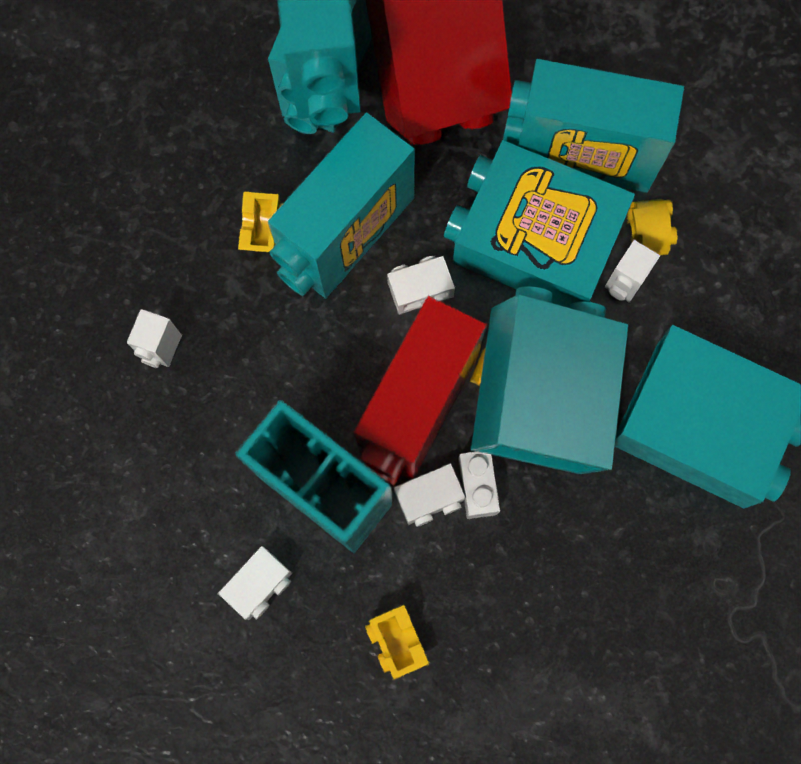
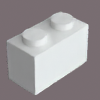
(631, 271)
(415, 283)
(154, 339)
(478, 485)
(430, 495)
(256, 584)

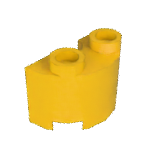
(256, 211)
(652, 224)
(397, 641)

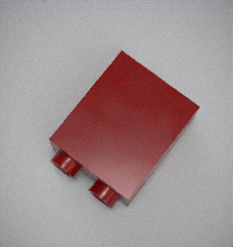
(440, 64)
(418, 391)

